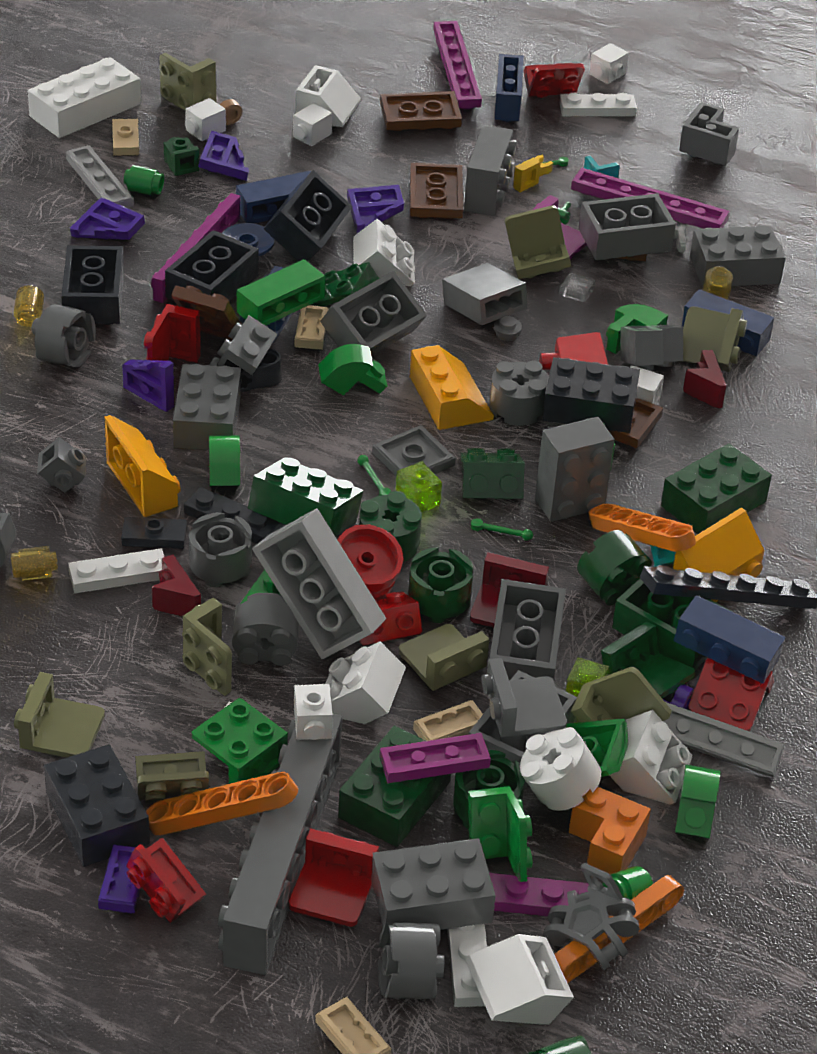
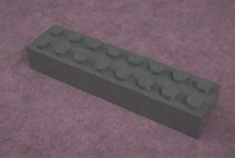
(277, 854)

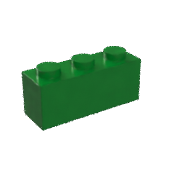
(281, 293)

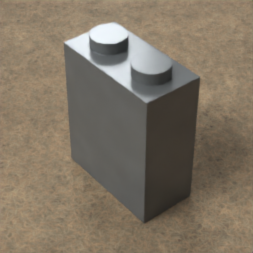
(484, 293)

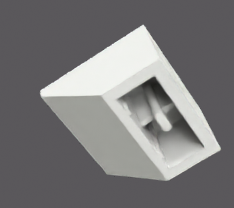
(330, 91)
(384, 252)
(365, 683)
(653, 760)
(520, 980)

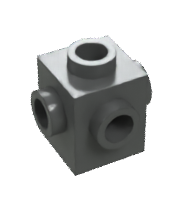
(62, 465)

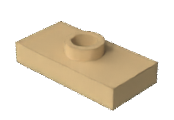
(125, 137)
(310, 331)
(449, 722)
(350, 1030)

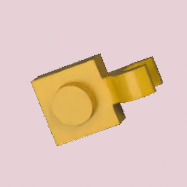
(528, 172)

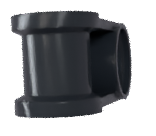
(266, 375)

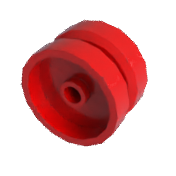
(374, 556)

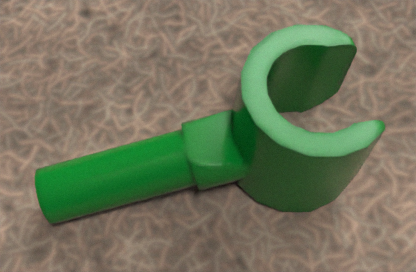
(564, 214)

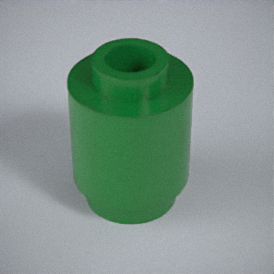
(144, 180)
(631, 881)

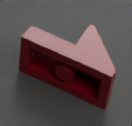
(706, 380)
(175, 591)

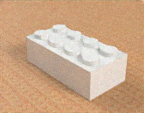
(84, 97)

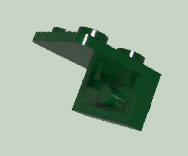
(346, 282)
(492, 474)
(641, 651)

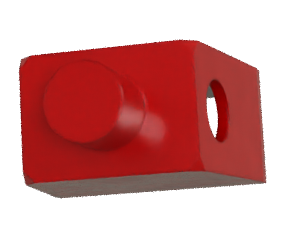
(577, 347)

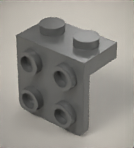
(248, 345)
(522, 704)

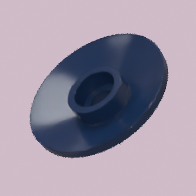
(252, 235)

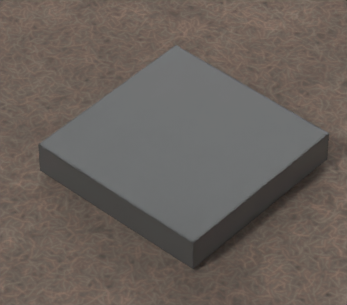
(412, 448)

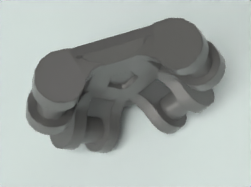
(589, 917)

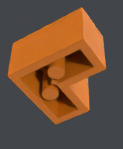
(612, 826)

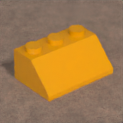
(447, 388)
(139, 468)
(725, 547)

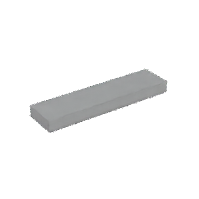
(98, 176)
(725, 741)

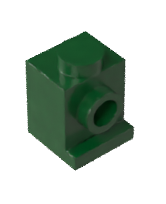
(178, 149)

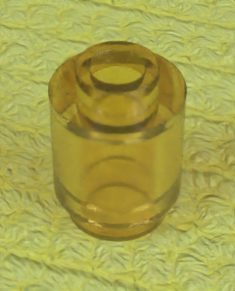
(718, 282)
(28, 305)
(33, 563)

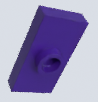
(117, 890)

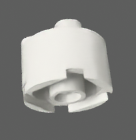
(559, 768)

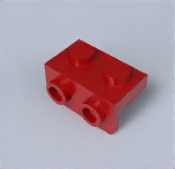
(401, 621)

